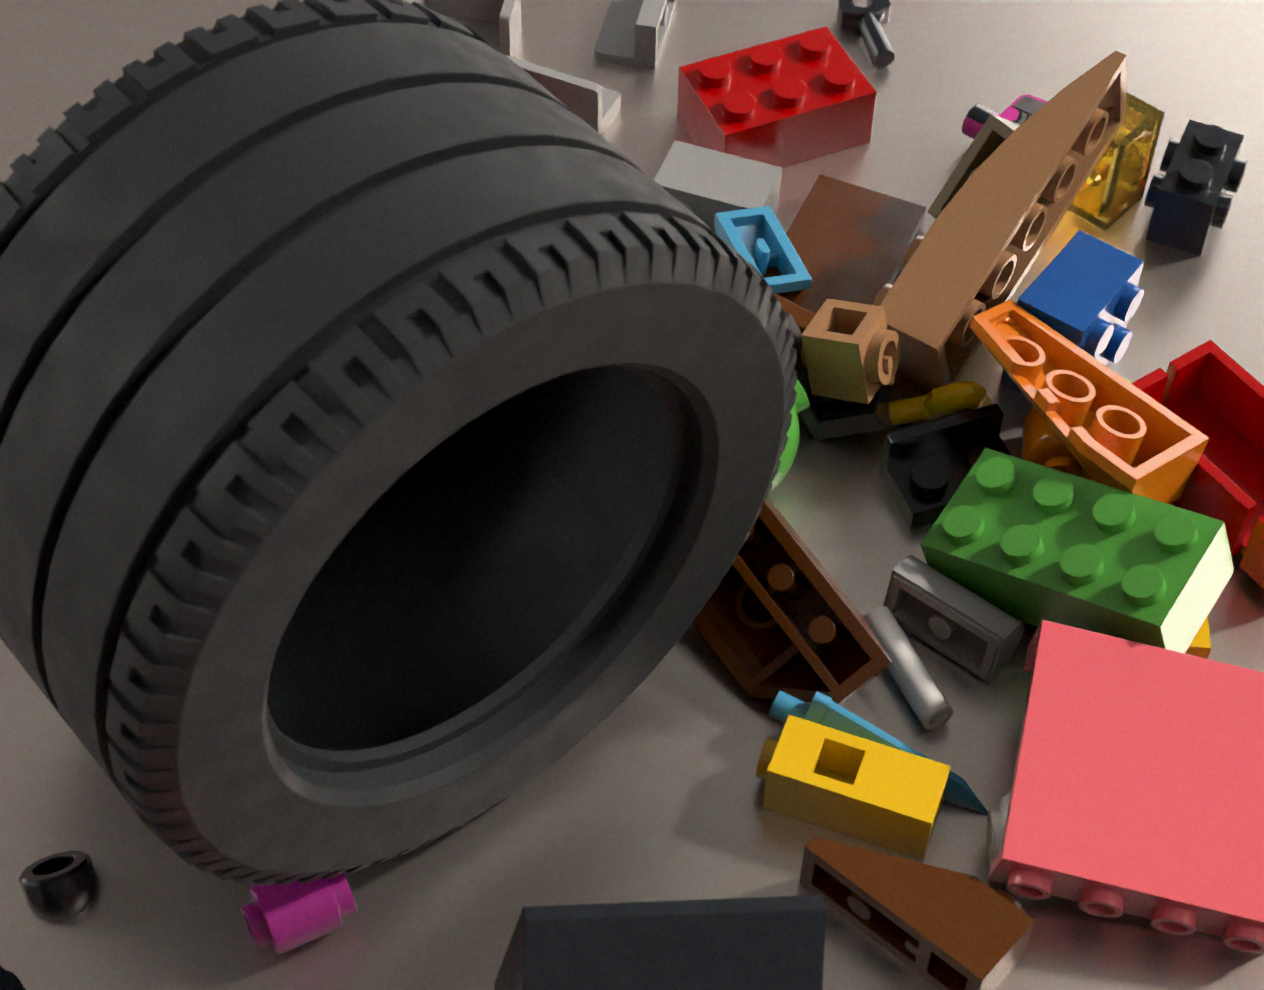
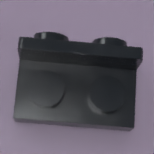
(930, 460)

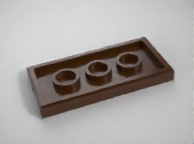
(849, 242)

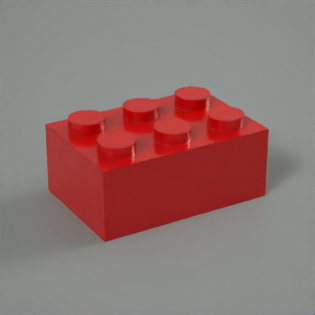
(778, 100)

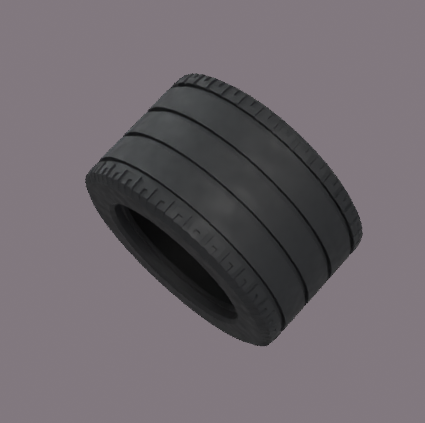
(359, 431)

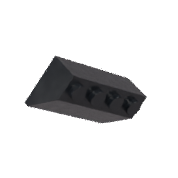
(669, 945)

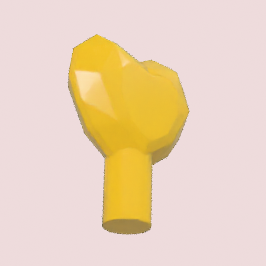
(939, 403)

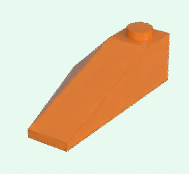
(1097, 414)

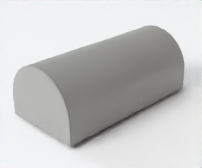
(952, 618)

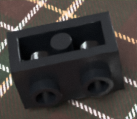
(1195, 186)

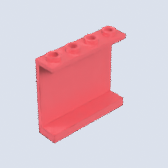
(1139, 786)

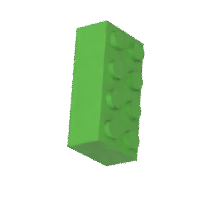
(1080, 553)

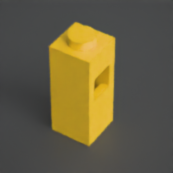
(853, 786)

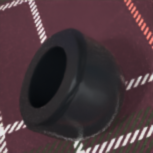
(59, 893)

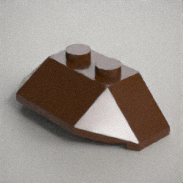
(787, 621)

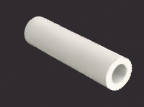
(909, 670)

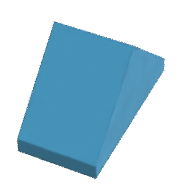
(764, 244)

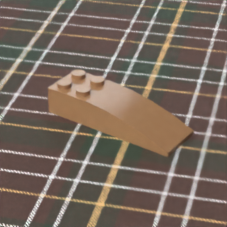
(999, 225)

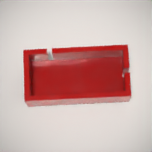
(1227, 407)

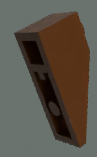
(925, 915)

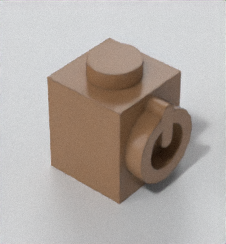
(849, 351)

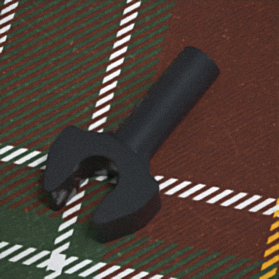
(869, 22)

